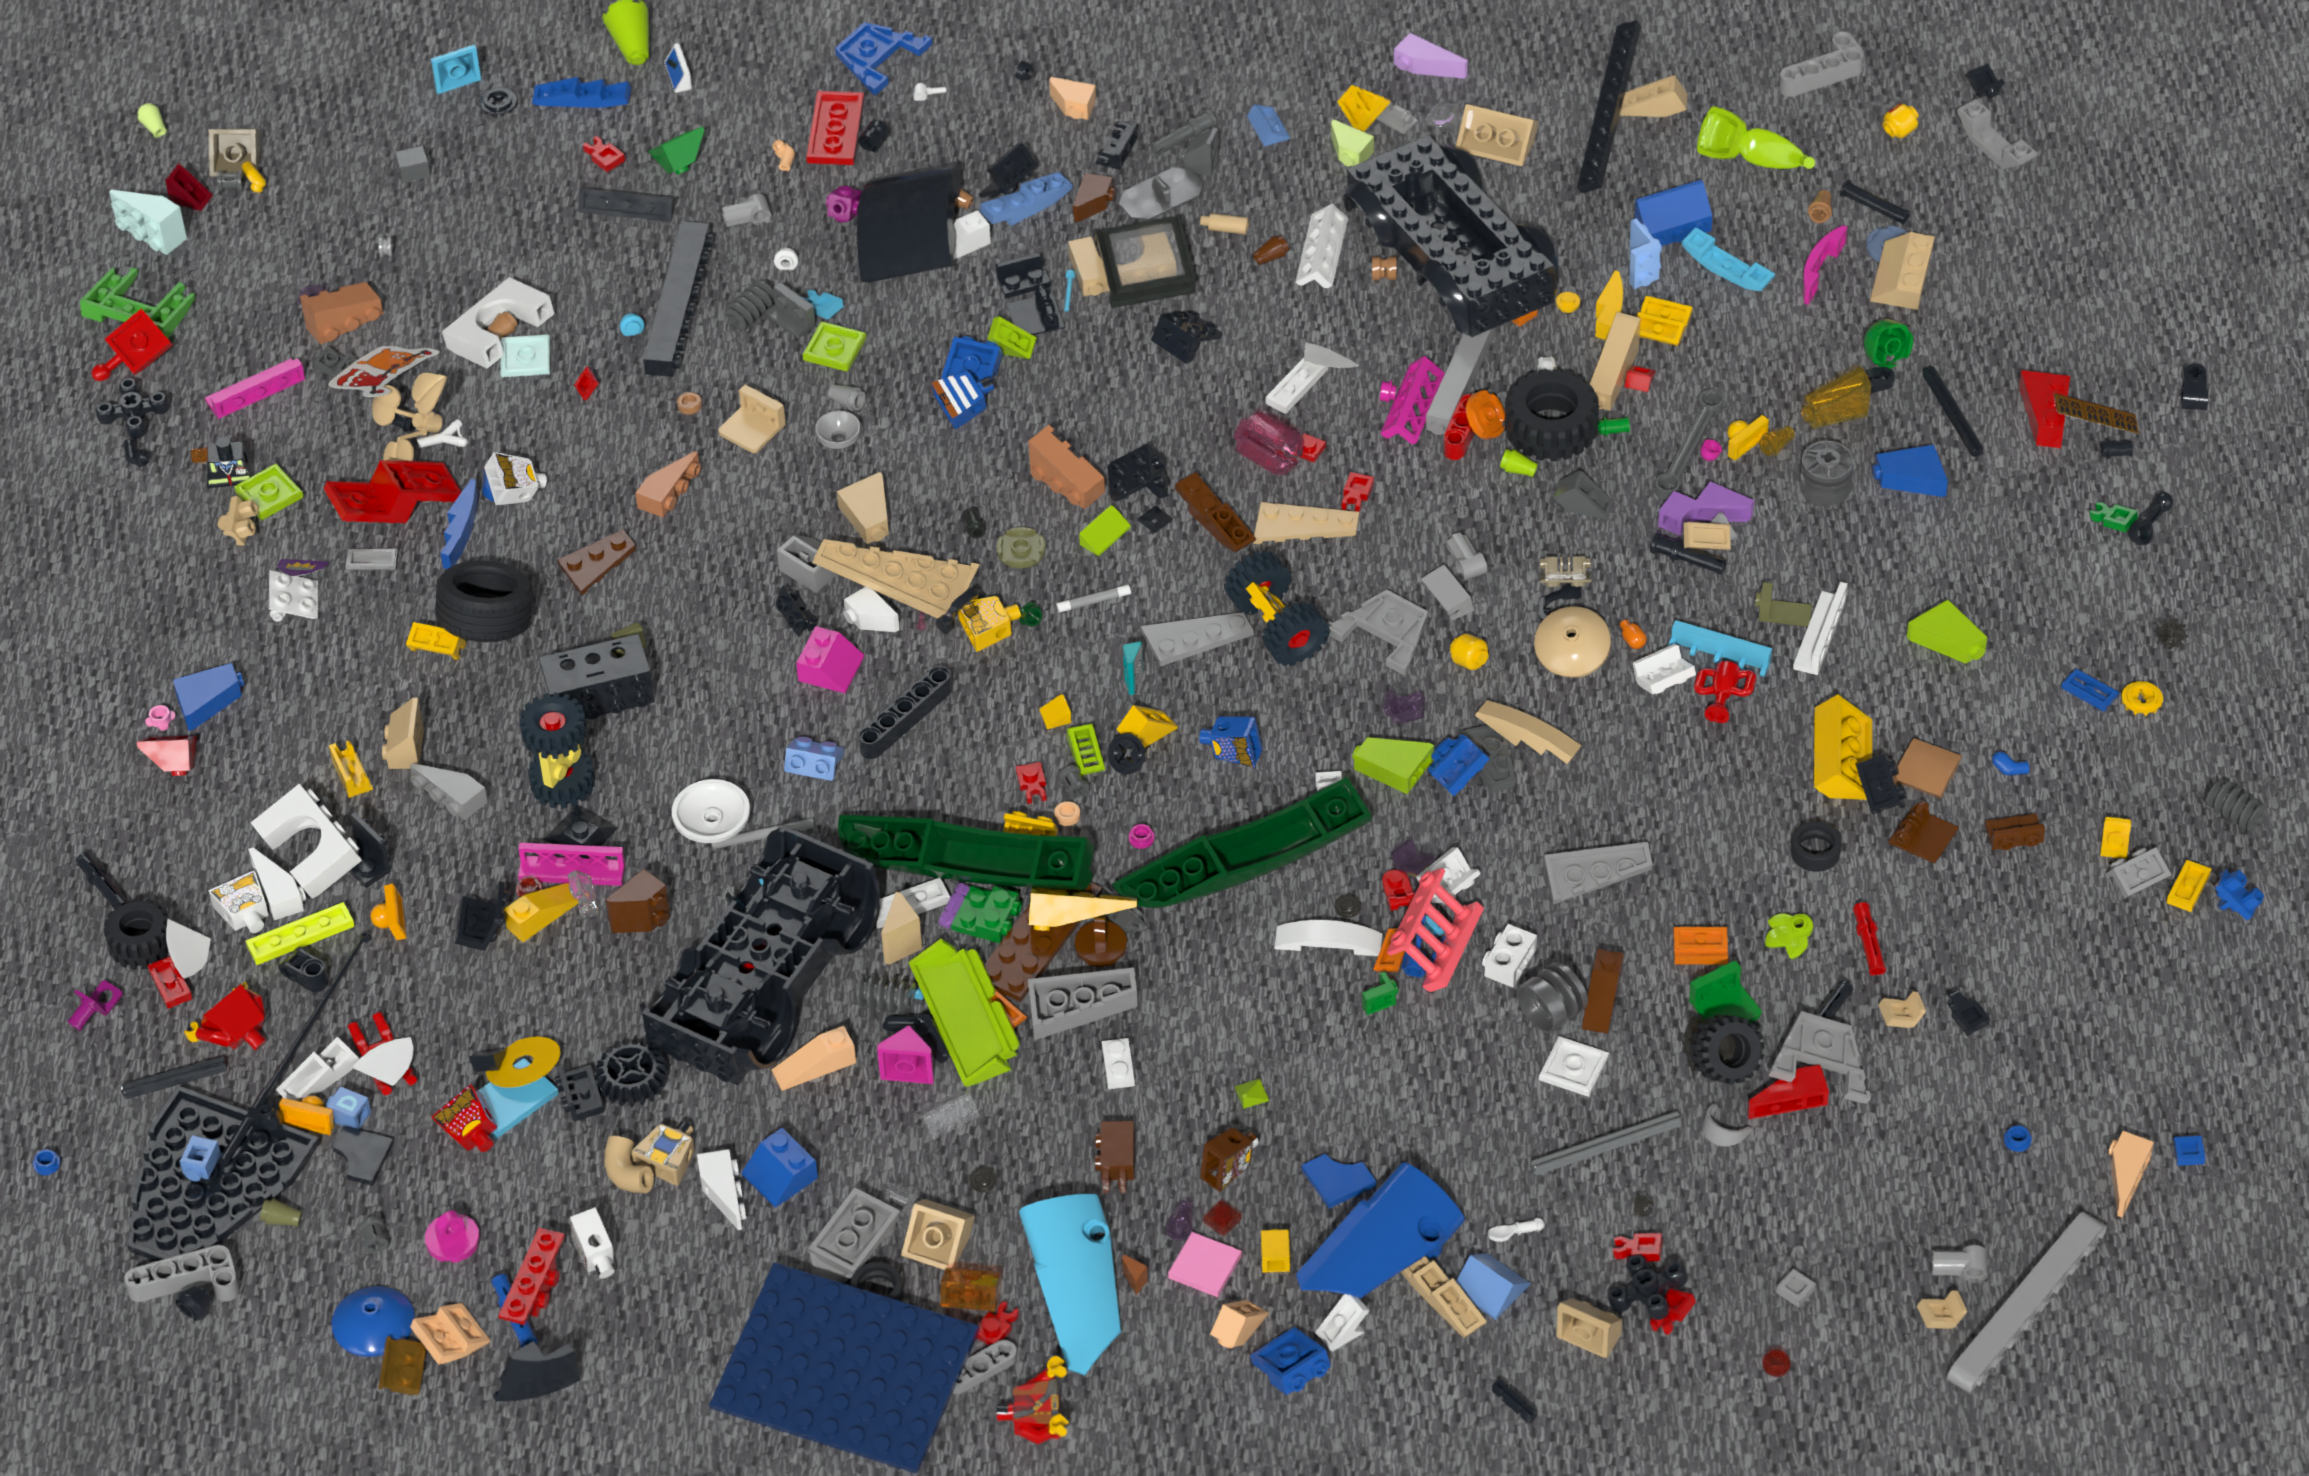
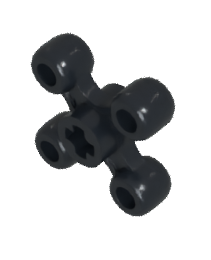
(132, 408)
(1647, 1287)

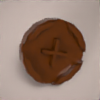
(1100, 943)

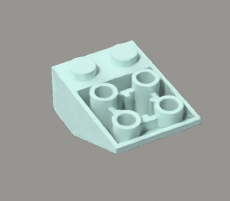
(149, 219)

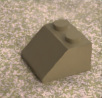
(232, 148)

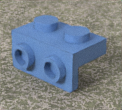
(812, 758)

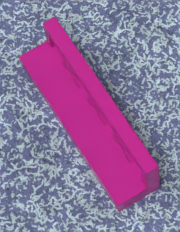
(256, 387)
(1409, 395)
(555, 869)

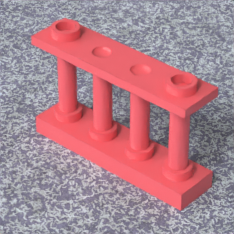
(1456, 934)

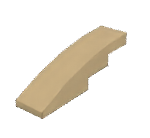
(1521, 726)
(1444, 1296)

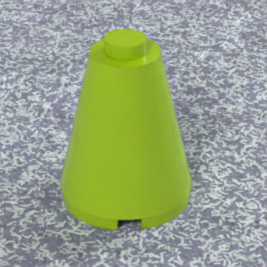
(630, 29)

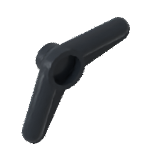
(925, 1028)

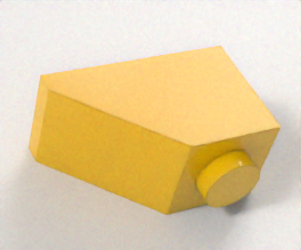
(1146, 724)

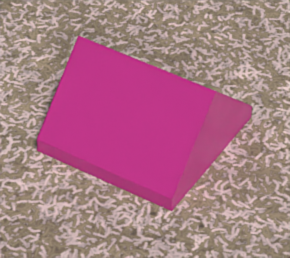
(905, 1058)

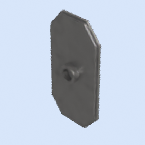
(1161, 193)

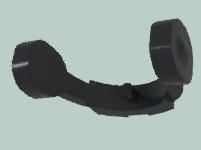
(1566, 592)
(944, 622)

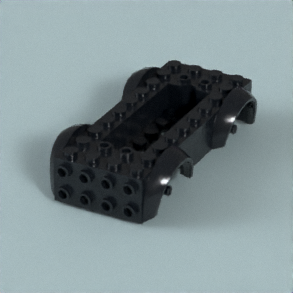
(1424, 184)
(747, 1021)

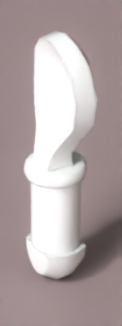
(1504, 1232)

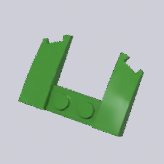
(107, 301)

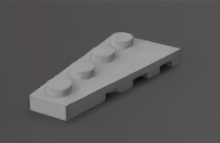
(1189, 637)
(1592, 869)

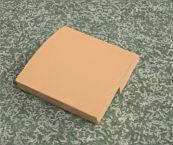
(450, 1333)

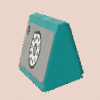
(1132, 665)

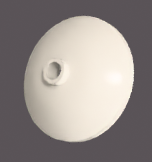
(707, 802)

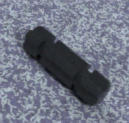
(1514, 1400)

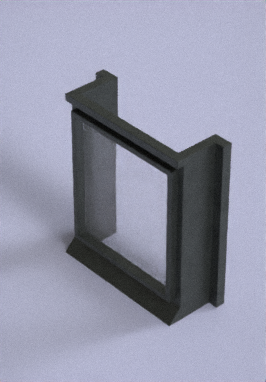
(1146, 261)

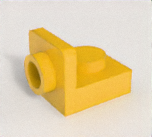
(2115, 837)

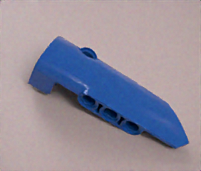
(1383, 1235)

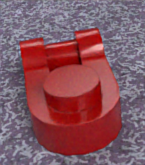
(1395, 883)

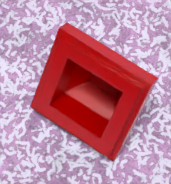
(586, 383)

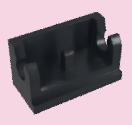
(1118, 146)

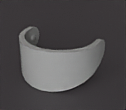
(1720, 1135)

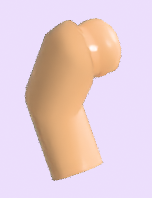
(785, 153)

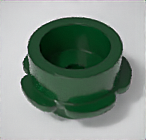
(1034, 617)

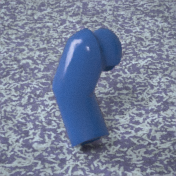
(2009, 766)

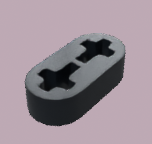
(1877, 383)

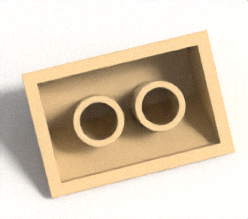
(1496, 135)
(1903, 270)

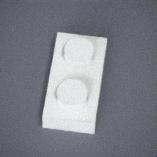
(1118, 1063)

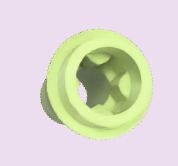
(151, 118)

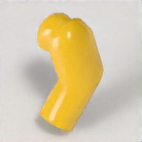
(254, 176)

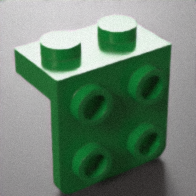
(1723, 994)

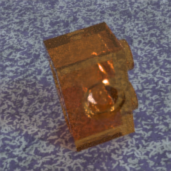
(970, 1289)

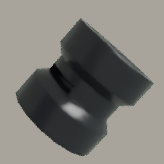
(873, 136)

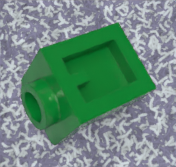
(1380, 997)

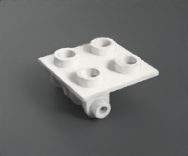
(292, 596)

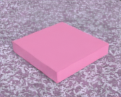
(1204, 1264)

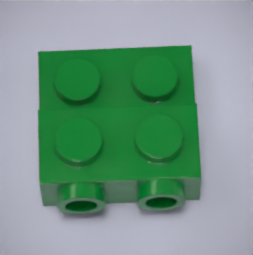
(987, 913)

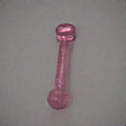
(921, 625)

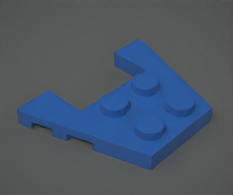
(871, 46)

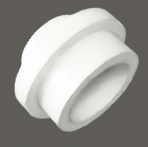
(788, 254)

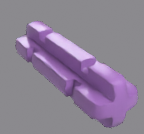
(953, 905)

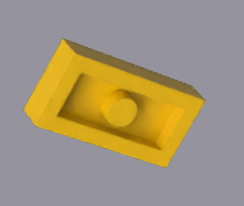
(2189, 886)

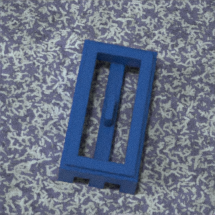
(2087, 692)

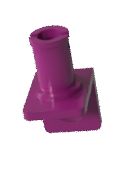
(92, 1005)

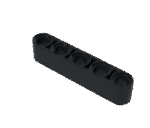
(905, 712)

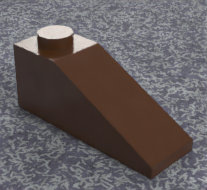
(1603, 990)

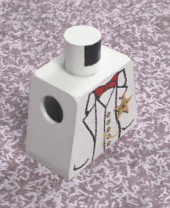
(592, 1242)

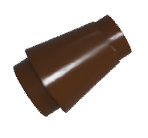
(1271, 250)

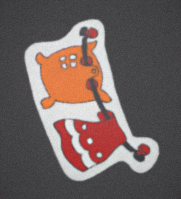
(379, 368)

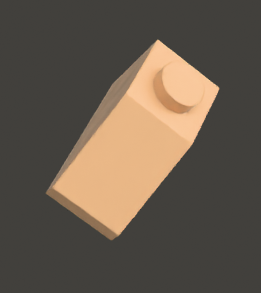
(1073, 97)
(1237, 1323)

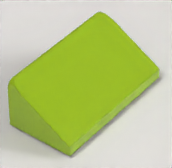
(1103, 531)

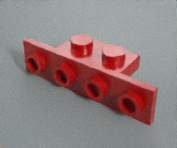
(534, 1279)

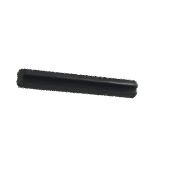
(173, 1077)

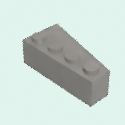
(1078, 999)

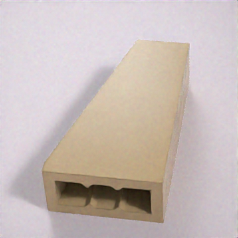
(1616, 359)

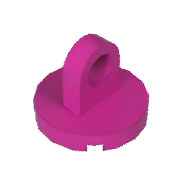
(452, 1237)

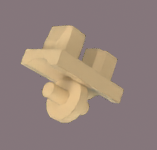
(237, 521)

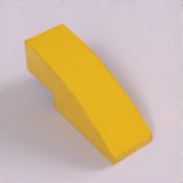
(1608, 305)

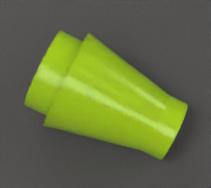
(1517, 463)

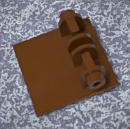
(1923, 833)

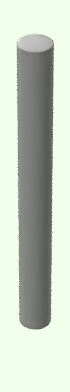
(762, 833)

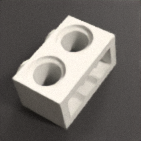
(1510, 955)

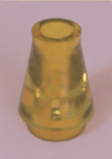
(1774, 441)

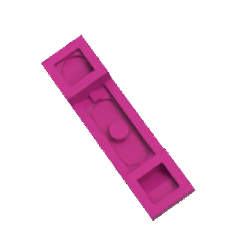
(1828, 245)

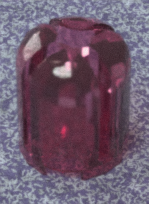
(1268, 442)

